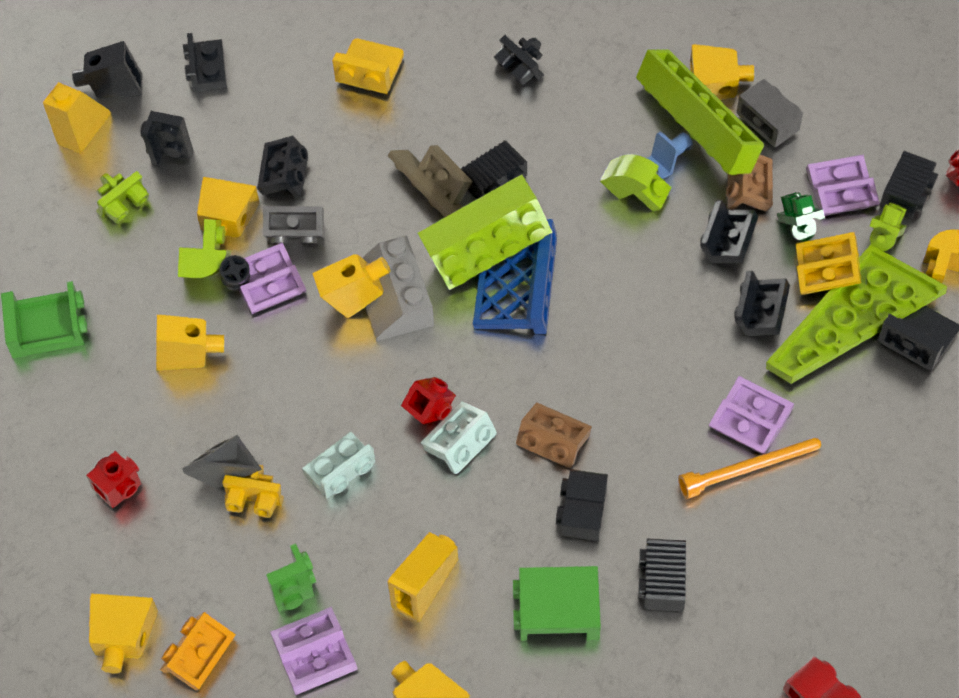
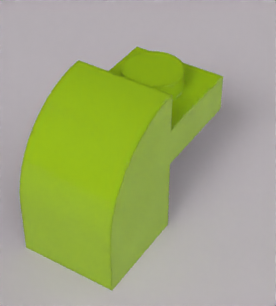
(636, 176)
(206, 260)

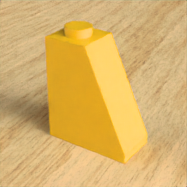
(74, 117)
(422, 575)

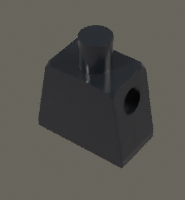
(110, 72)

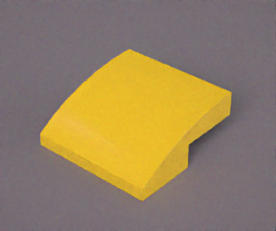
(828, 263)

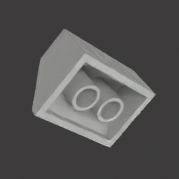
(405, 300)

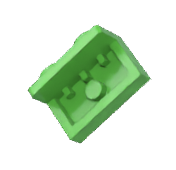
(292, 582)

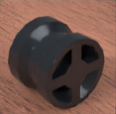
(234, 266)

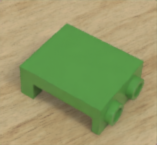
(43, 322)
(557, 601)

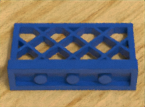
(537, 296)

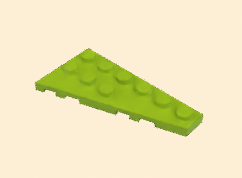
(854, 314)

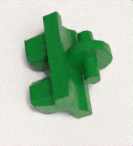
(799, 214)

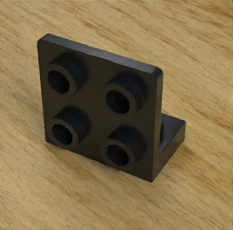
(919, 336)

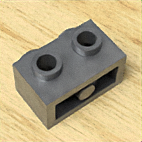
(769, 112)
(293, 222)

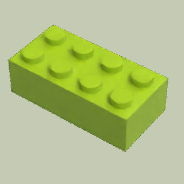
(485, 232)

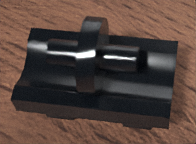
(527, 66)

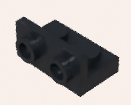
(205, 65)
(165, 135)
(283, 166)

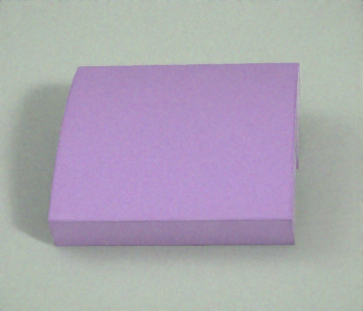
(842, 185)
(271, 279)
(751, 415)
(313, 650)

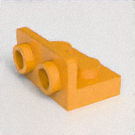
(197, 651)

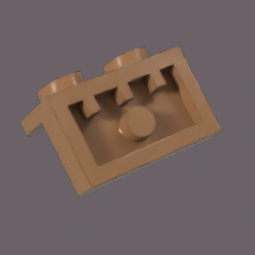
(752, 188)
(552, 434)

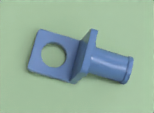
(666, 152)

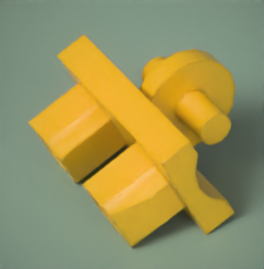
(254, 488)

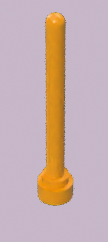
(693, 484)

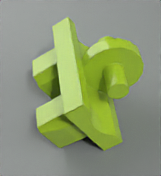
(111, 202)
(887, 227)

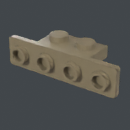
(435, 177)

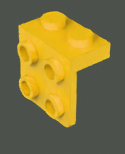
(368, 65)

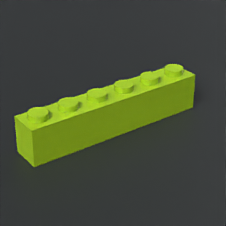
(699, 112)

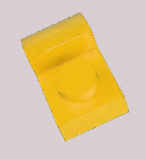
(942, 254)

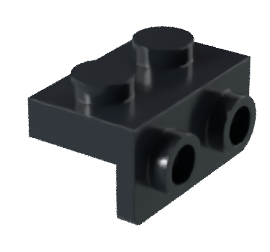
(728, 234)
(761, 305)

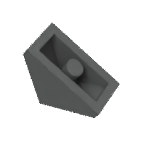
(222, 459)

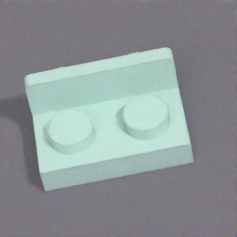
(460, 436)
(339, 465)

